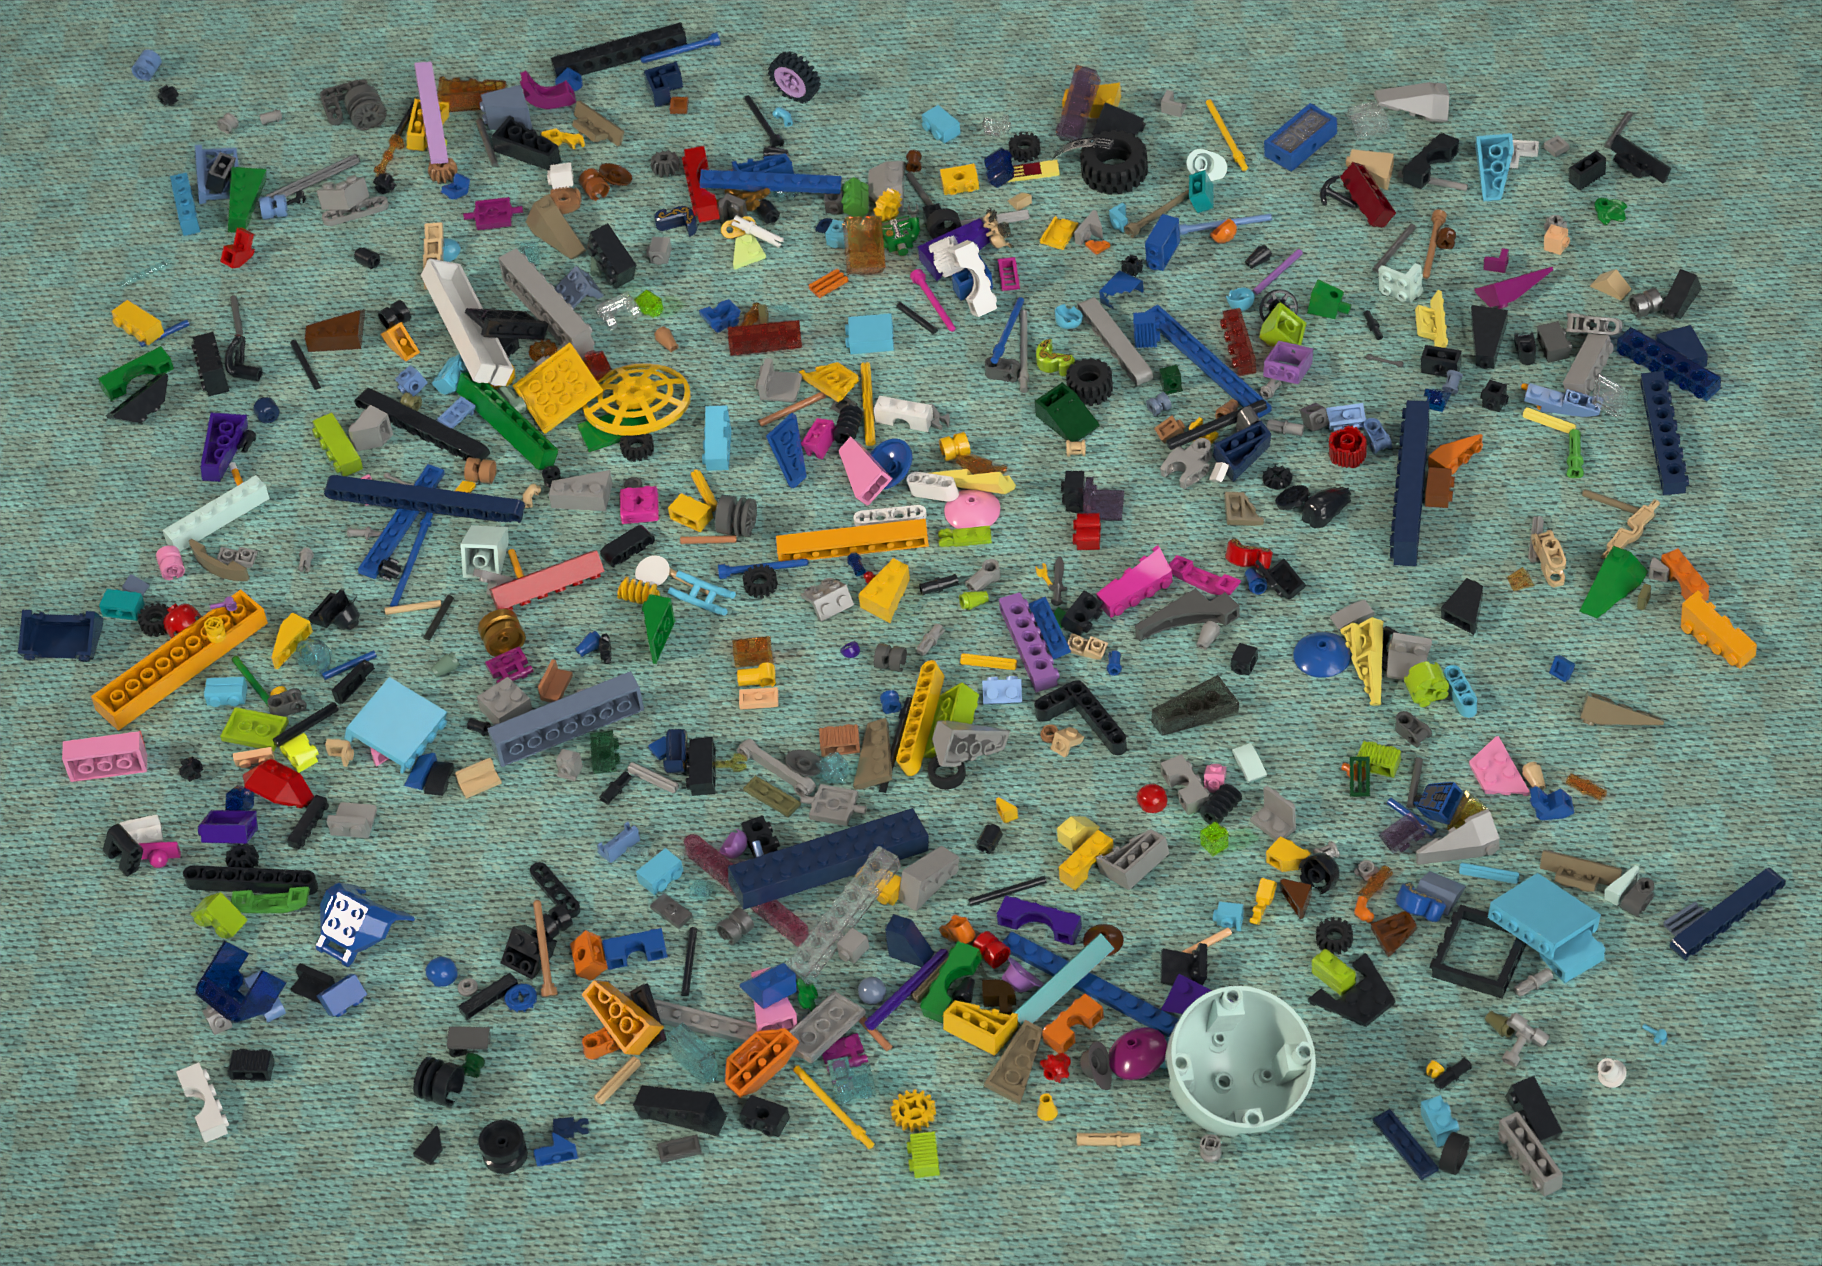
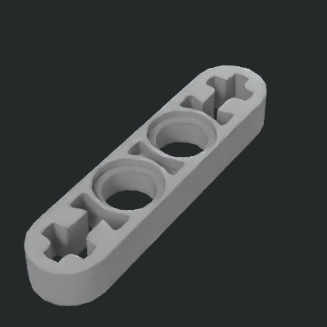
(355, 211)

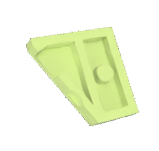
(747, 251)

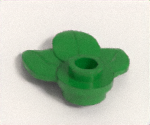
(1610, 210)
(806, 994)

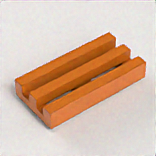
(826, 281)

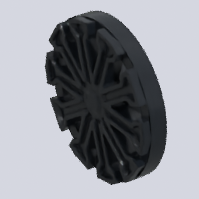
(1292, 497)

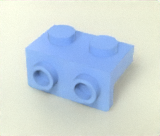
(1346, 415)
(1002, 691)

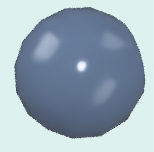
(872, 990)

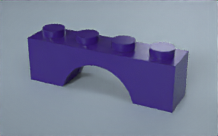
(1017, 912)

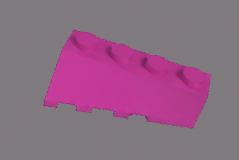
(1136, 584)

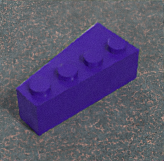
(972, 232)
(221, 444)

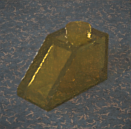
(1467, 807)

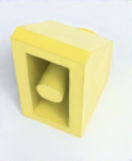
(1075, 831)

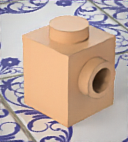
(1556, 239)

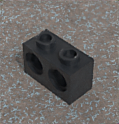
(1079, 612)
(759, 829)

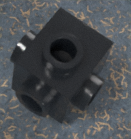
(1494, 396)

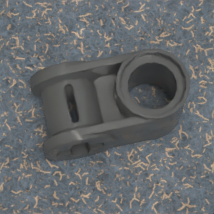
(1002, 369)
(1246, 418)
(285, 704)
(1411, 728)
(1638, 897)

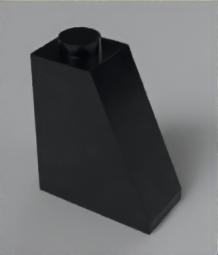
(1118, 119)
(1681, 294)
(1464, 606)

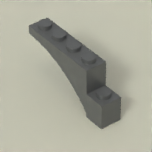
(1189, 609)

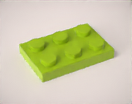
(253, 728)

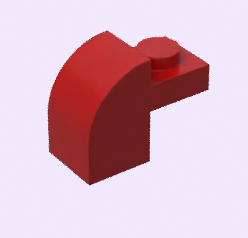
(240, 251)

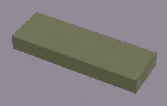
(772, 796)

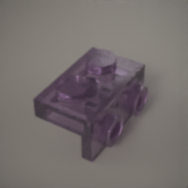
(1402, 832)

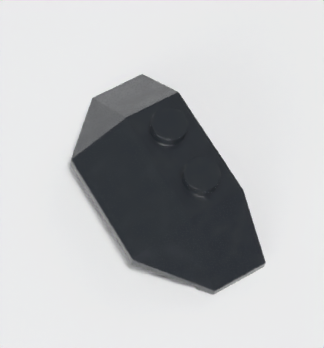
(142, 402)

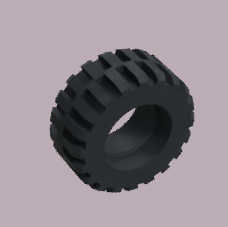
(1118, 176)

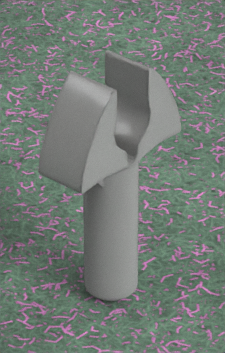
(936, 423)

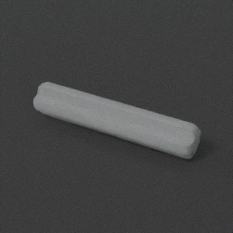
(1537, 527)
(653, 777)

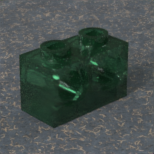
(603, 752)

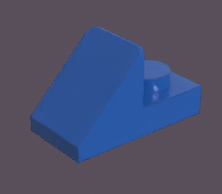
(561, 1151)

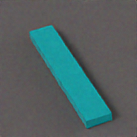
(1064, 980)

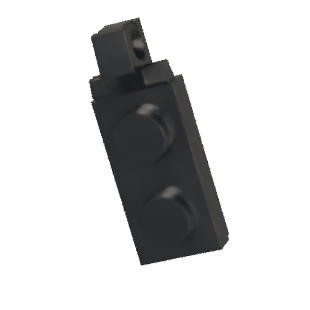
(352, 681)

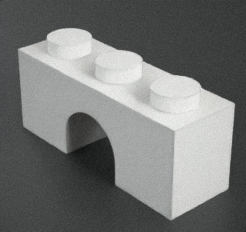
(916, 414)

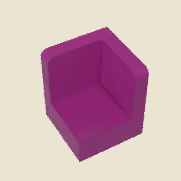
(1497, 264)

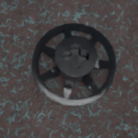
(1272, 302)

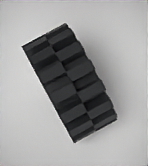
(1024, 140)
(639, 452)
(757, 573)
(150, 613)
(1334, 926)

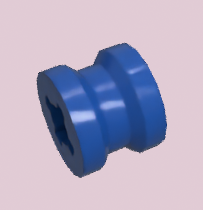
(890, 702)

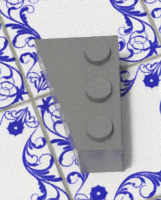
(582, 492)
(1135, 860)
(927, 876)

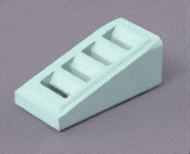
(1619, 888)

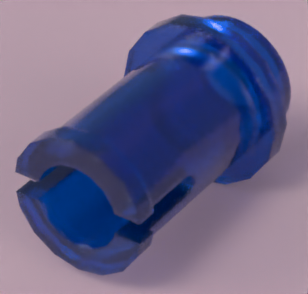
(855, 561)

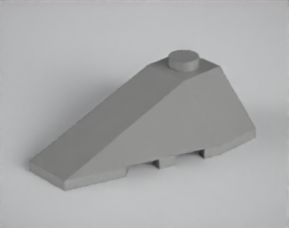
(1422, 99)
(963, 742)

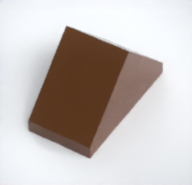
(1297, 895)

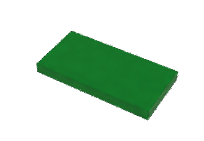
(597, 439)

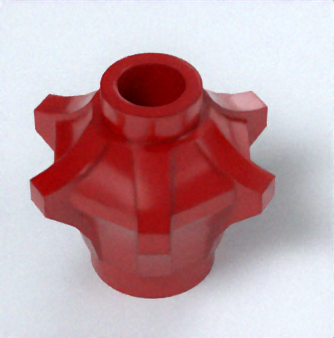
(1056, 1067)

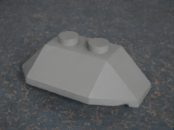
(887, 176)

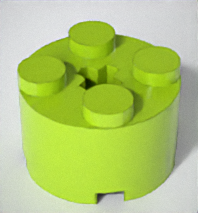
(1426, 683)

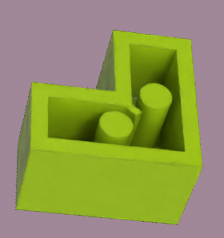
(219, 913)

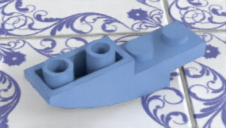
(1565, 403)

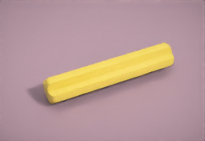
(1548, 420)

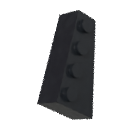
(525, 145)
(210, 364)

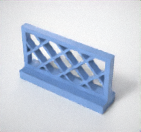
(202, 166)

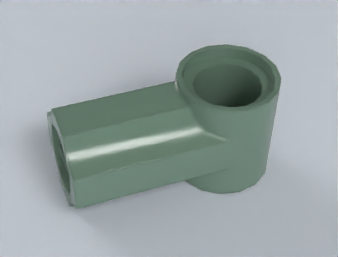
(517, 402)

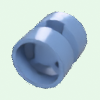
(146, 65)
(267, 206)

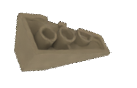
(551, 226)
(1604, 712)

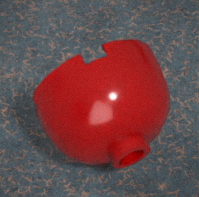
(180, 618)

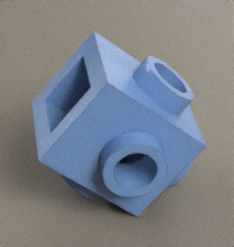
(410, 381)

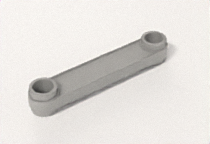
(801, 785)

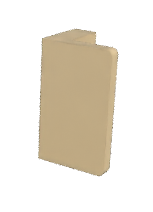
(477, 778)

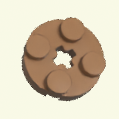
(572, 199)

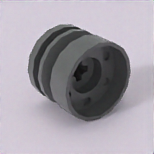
(365, 107)
(735, 515)

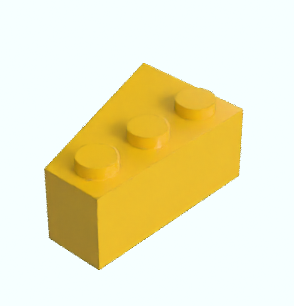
(1106, 93)
(416, 131)
(885, 590)

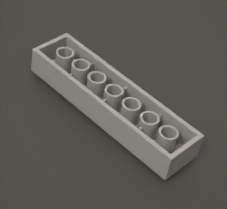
(545, 302)

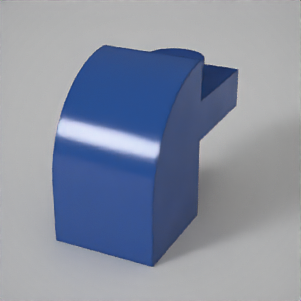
(1551, 806)

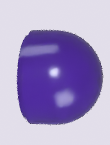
(851, 651)

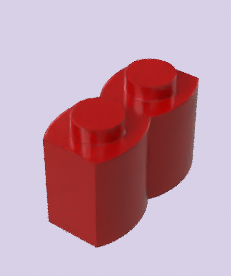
(1087, 531)

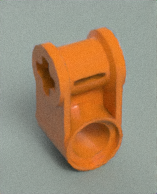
(958, 930)
(598, 1044)

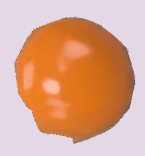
(1224, 232)

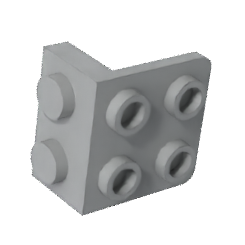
(777, 385)
(828, 598)
(352, 820)

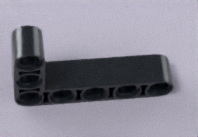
(1079, 696)

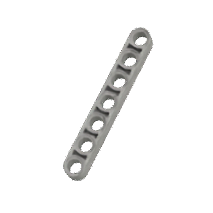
(1116, 341)

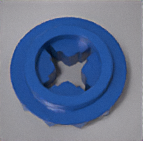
(512, 996)

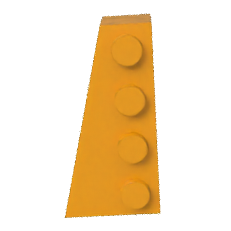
(1716, 631)
(624, 1020)

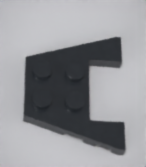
(1362, 1002)

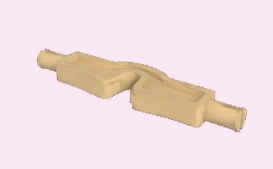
(1637, 523)

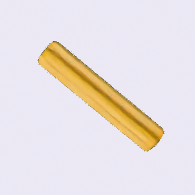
(704, 489)
(988, 661)

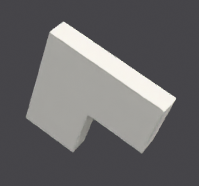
(1523, 148)

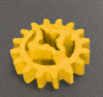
(888, 205)
(913, 1110)

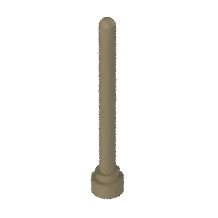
(1134, 228)

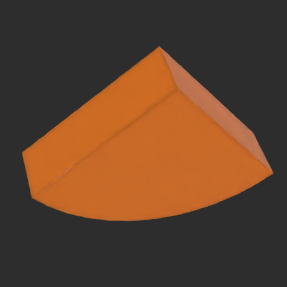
(1097, 246)

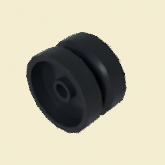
(503, 1146)

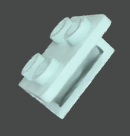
(1399, 285)

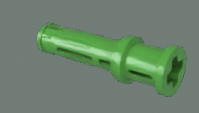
(1575, 459)

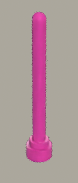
(919, 278)

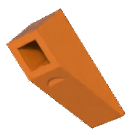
(1455, 453)

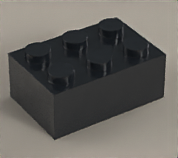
(611, 256)

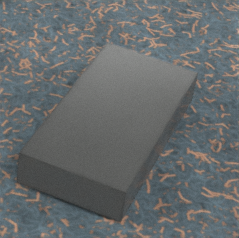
(679, 1148)

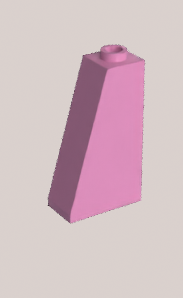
(863, 471)
(776, 1015)

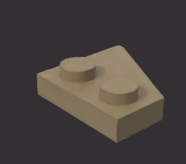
(1240, 510)

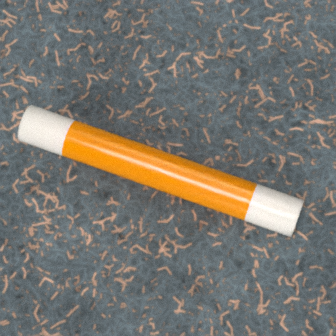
(236, 475)

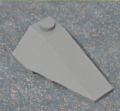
(1471, 840)

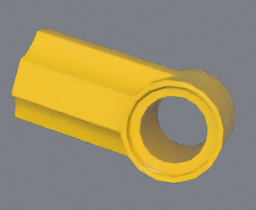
(761, 676)

